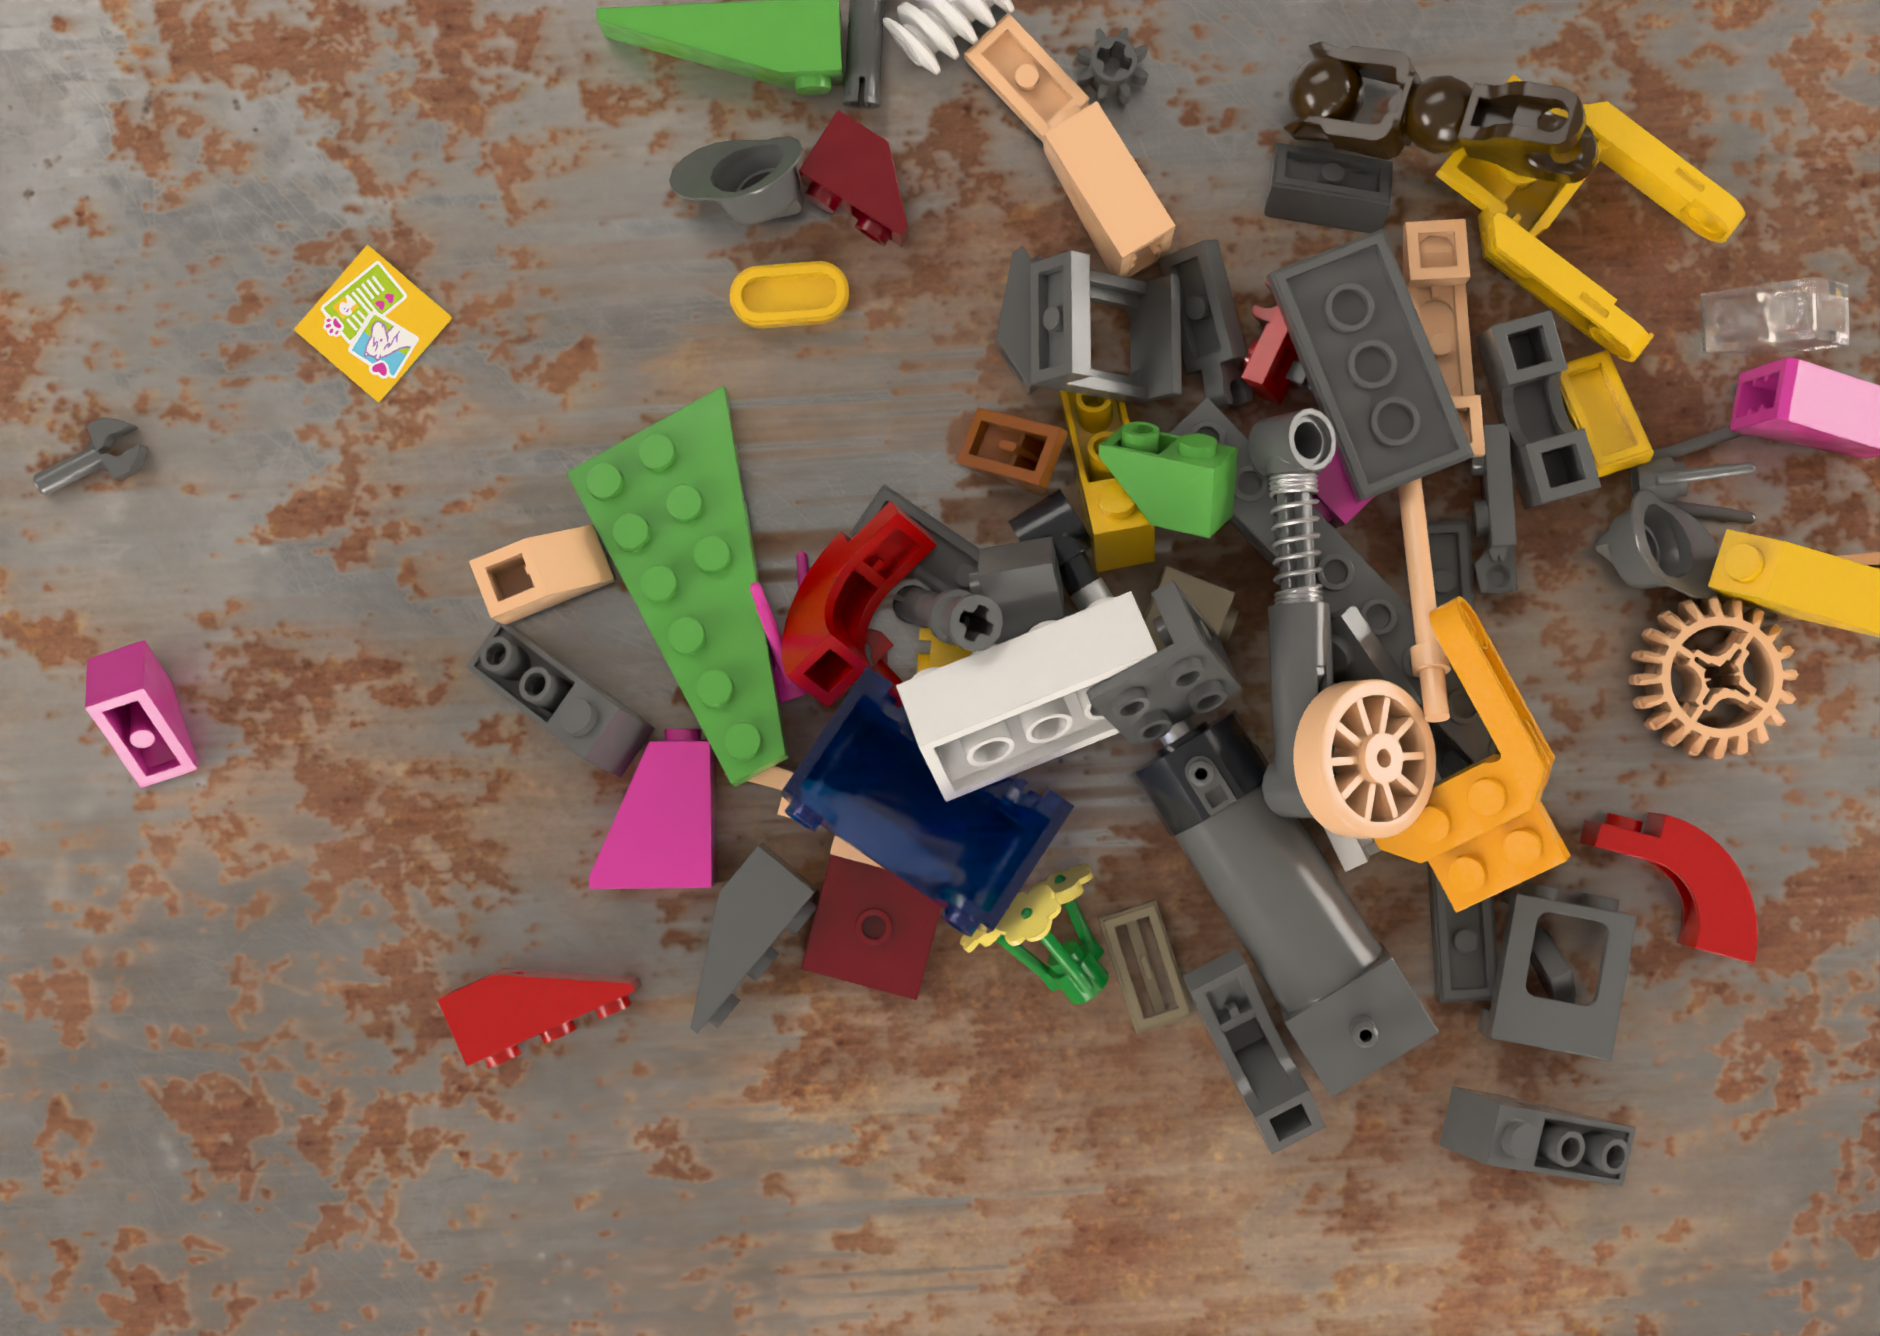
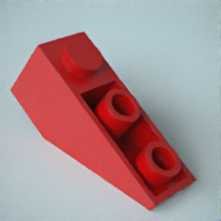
(517, 1004)

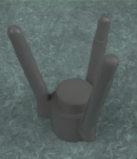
(1670, 478)

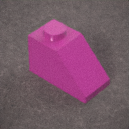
(139, 713)

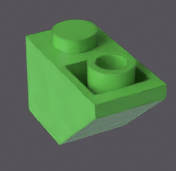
(1174, 478)

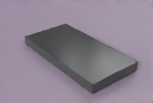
(1370, 365)

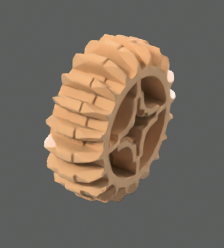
(1743, 640)

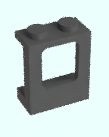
(1062, 330)
(1549, 1022)

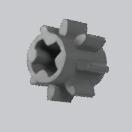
(1128, 73)

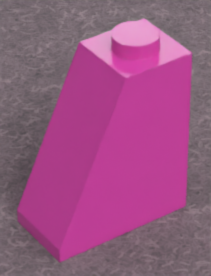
(1808, 408)
(665, 821)

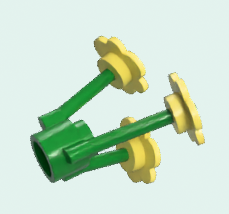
(1072, 966)

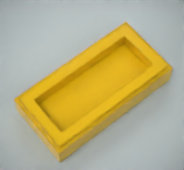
(1601, 405)

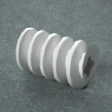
(937, 24)

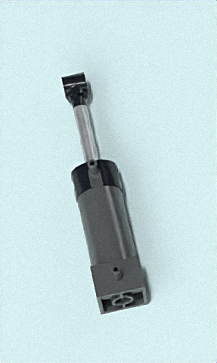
(1262, 869)

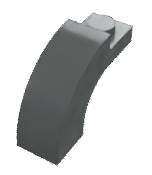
(1253, 1051)

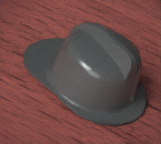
(745, 177)
(1660, 547)

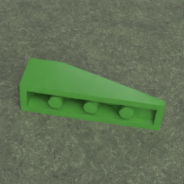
(765, 40)

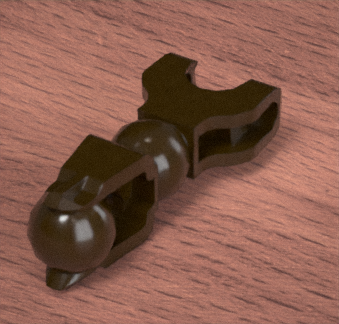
(1440, 115)

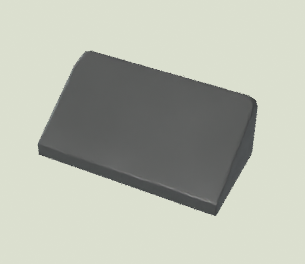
(1328, 188)

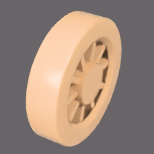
(1379, 756)

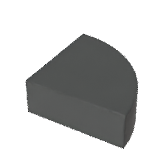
(1552, 967)

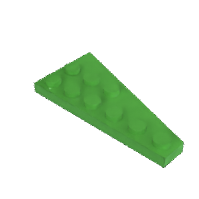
(685, 549)

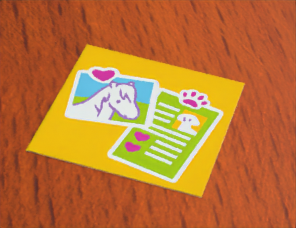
(373, 323)

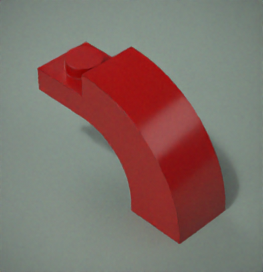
(839, 597)
(1711, 889)

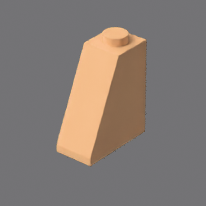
(1108, 190)

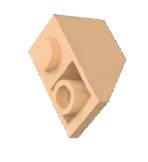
(541, 572)

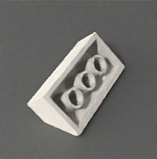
(1023, 696)

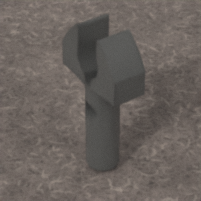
(94, 457)

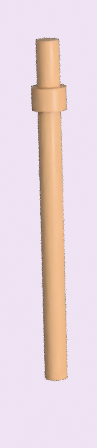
(1427, 656)

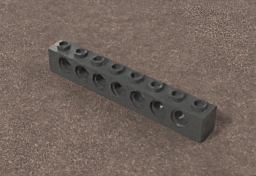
(1345, 582)

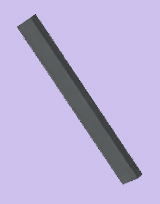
(1466, 939)

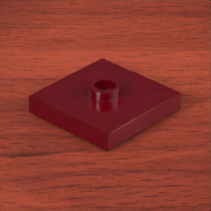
(871, 929)

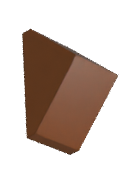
(1012, 449)

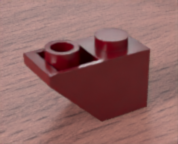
(856, 173)

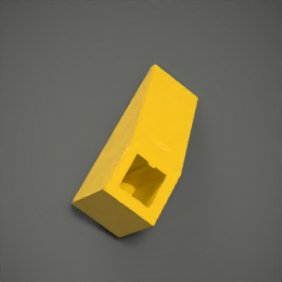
(1111, 518)

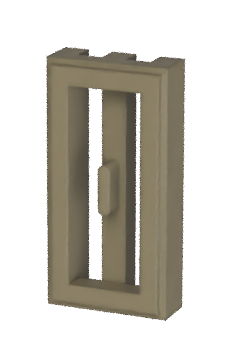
(1129, 917)

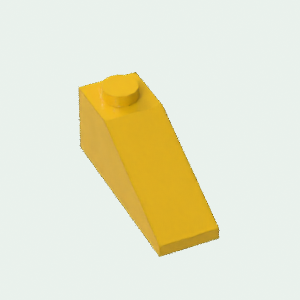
(1798, 582)

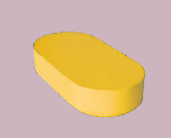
(789, 294)

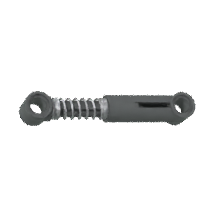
(1291, 454)

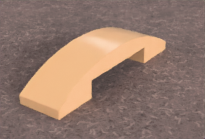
(1436, 279)

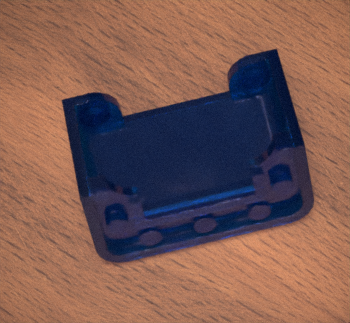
(881, 798)

